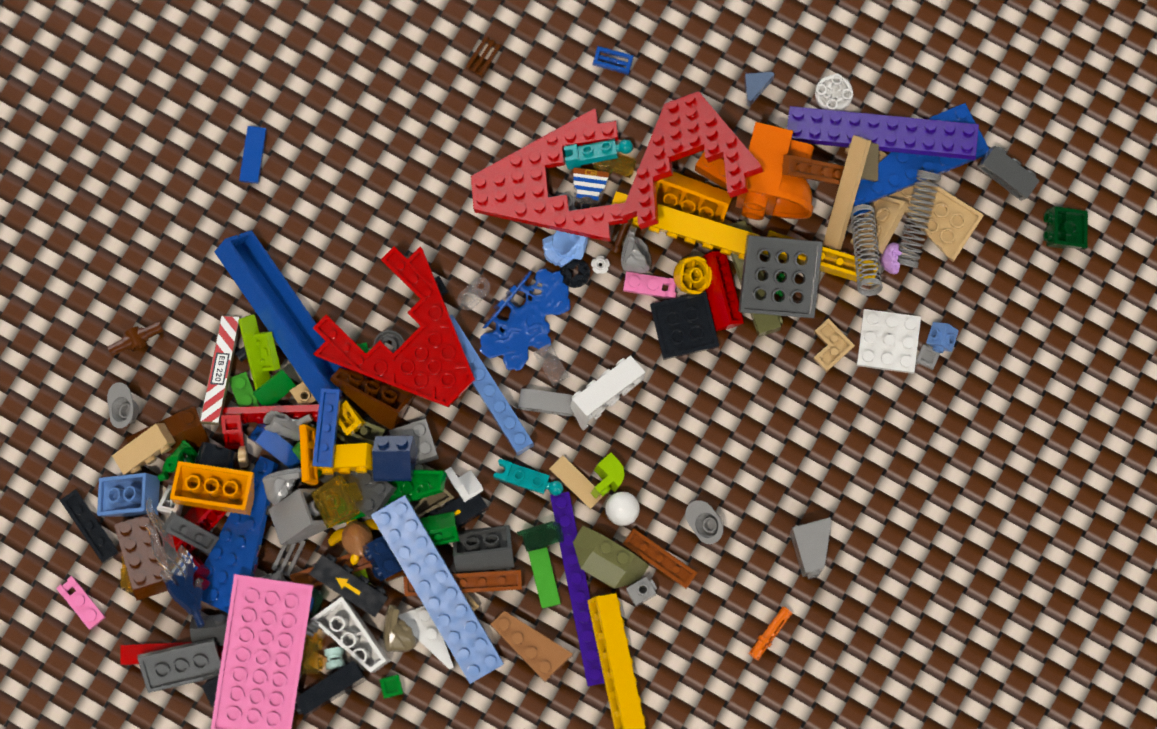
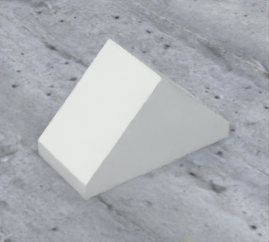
(166, 505)

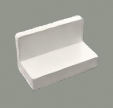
(465, 485)

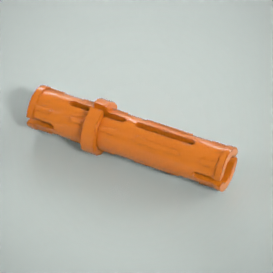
(768, 636)

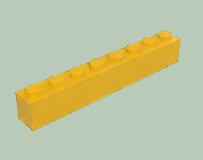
(695, 229)
(616, 662)

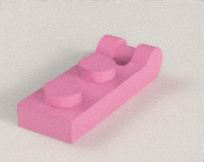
(649, 285)
(81, 603)

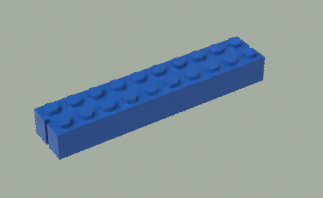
(278, 308)

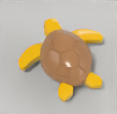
(354, 537)

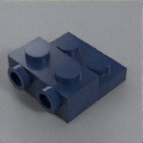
(381, 558)

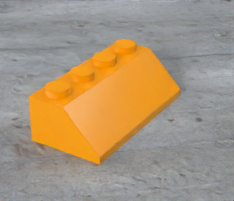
(693, 197)
(213, 488)

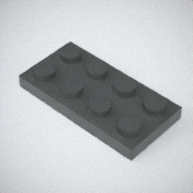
(374, 493)
(180, 665)

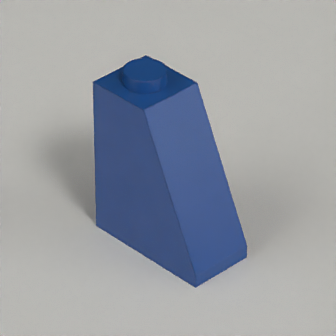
(274, 445)

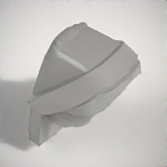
(635, 253)
(280, 484)

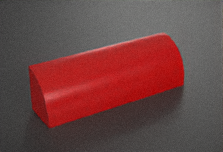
(722, 293)
(202, 517)

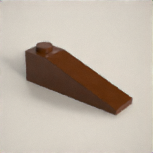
(378, 400)
(183, 426)

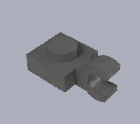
(312, 627)

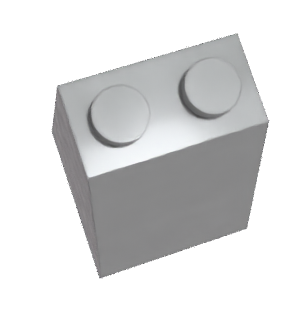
(297, 517)
(811, 546)

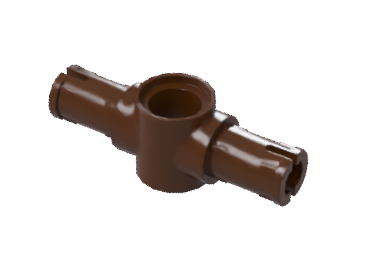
(135, 338)

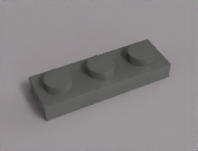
(190, 532)

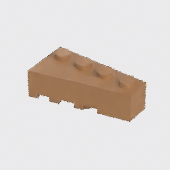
(534, 648)

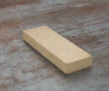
(575, 481)

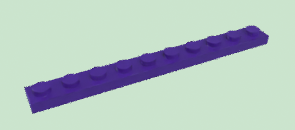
(577, 589)

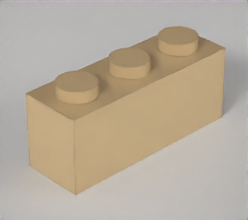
(144, 449)

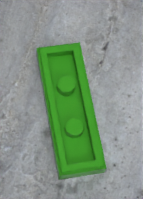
(544, 578)

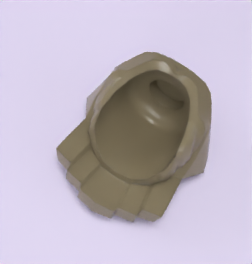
(396, 633)

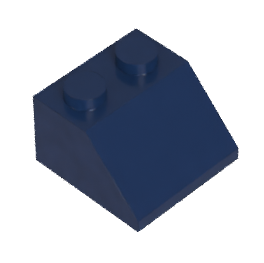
(394, 458)

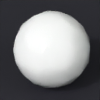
(622, 508)

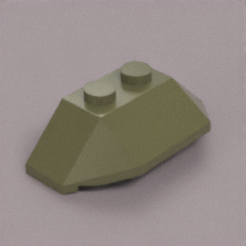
(607, 559)

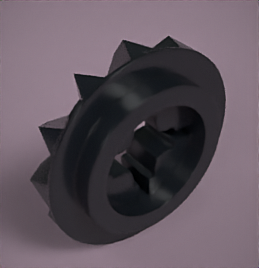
(578, 280)

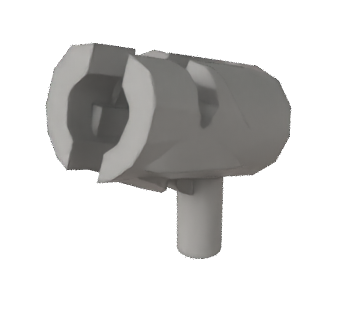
(284, 424)

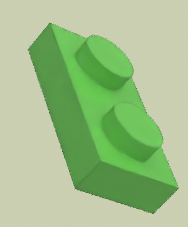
(243, 390)

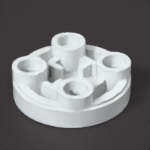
(833, 93)

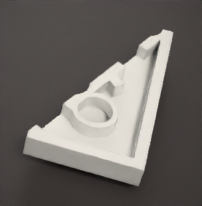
(427, 633)

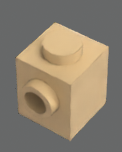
(303, 395)

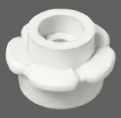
(600, 269)

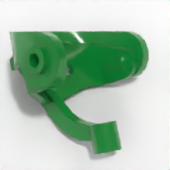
(172, 460)

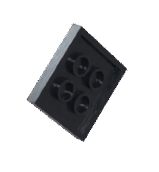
(684, 325)

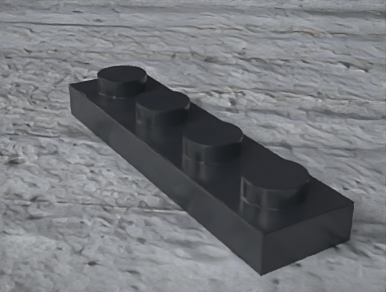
(89, 526)

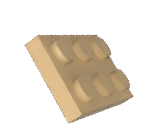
(887, 217)

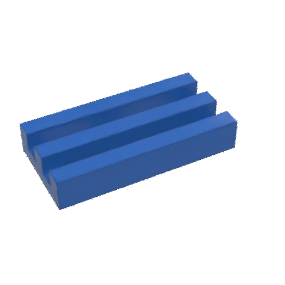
(613, 67)

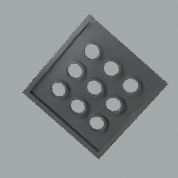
(807, 288)

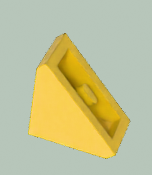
(349, 419)

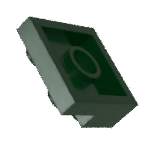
(1066, 228)

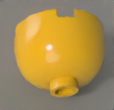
(692, 275)

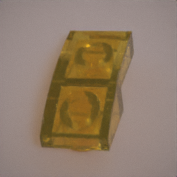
(622, 165)

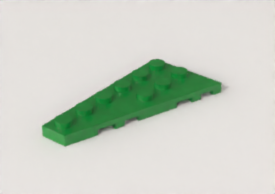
(423, 484)

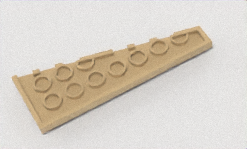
(950, 219)

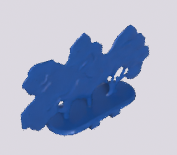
(525, 323)

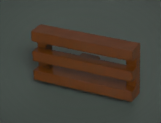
(491, 44)

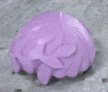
(889, 258)

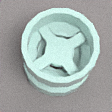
(334, 653)

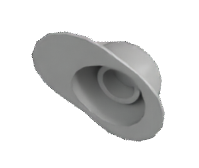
(121, 406)
(704, 521)

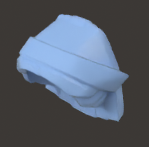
(564, 247)

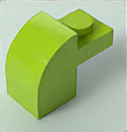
(611, 473)

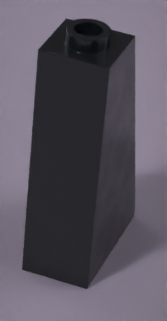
(330, 688)

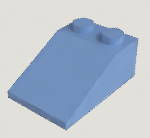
(127, 495)

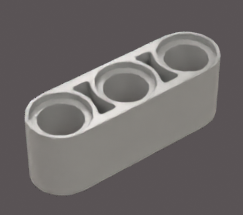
(545, 402)

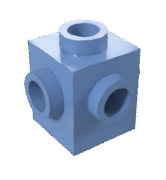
(942, 337)

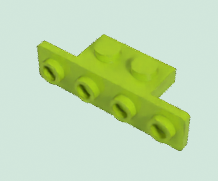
(259, 350)

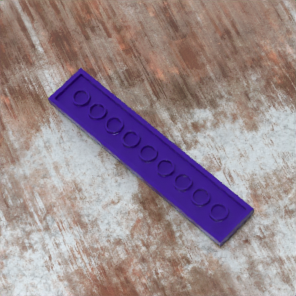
(889, 132)

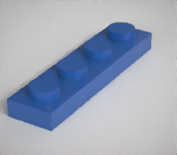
(326, 428)

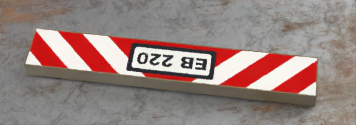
(220, 370)

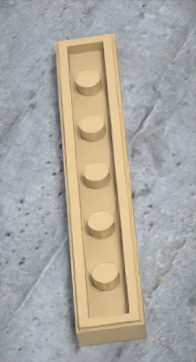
(846, 192)

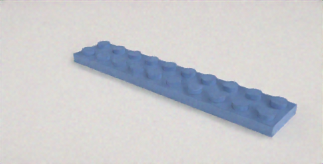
(437, 589)

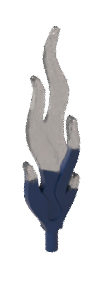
(182, 572)

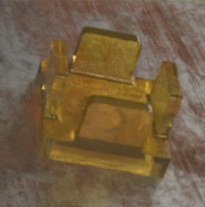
(337, 501)

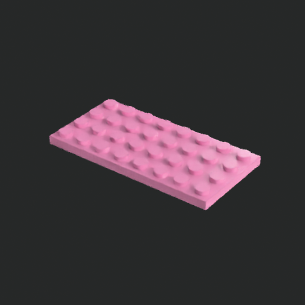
(261, 654)

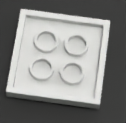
(888, 341)

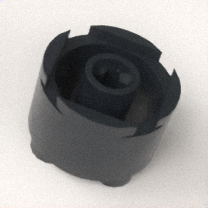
(215, 456)

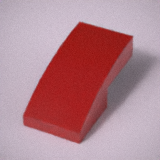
(233, 430)

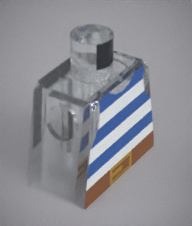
(589, 186)

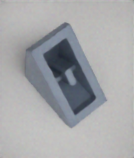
(755, 84)

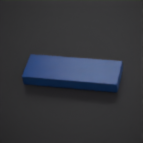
(253, 154)

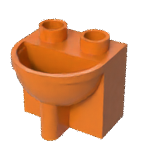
(771, 190)

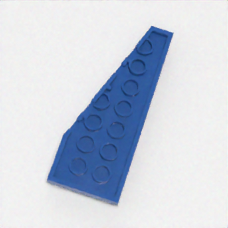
(899, 170)
(238, 543)

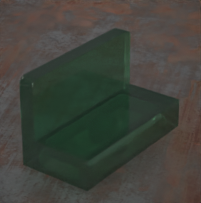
(542, 536)

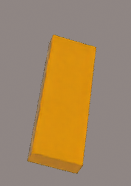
(307, 441)

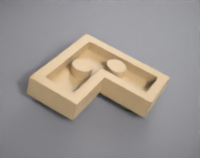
(837, 345)

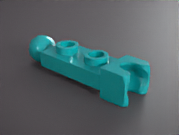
(595, 152)
(527, 478)

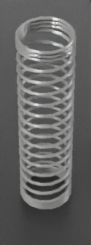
(924, 175)
(869, 292)

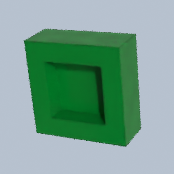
(391, 686)

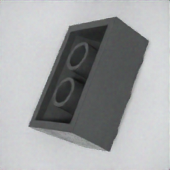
(483, 550)

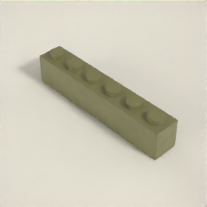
(763, 323)

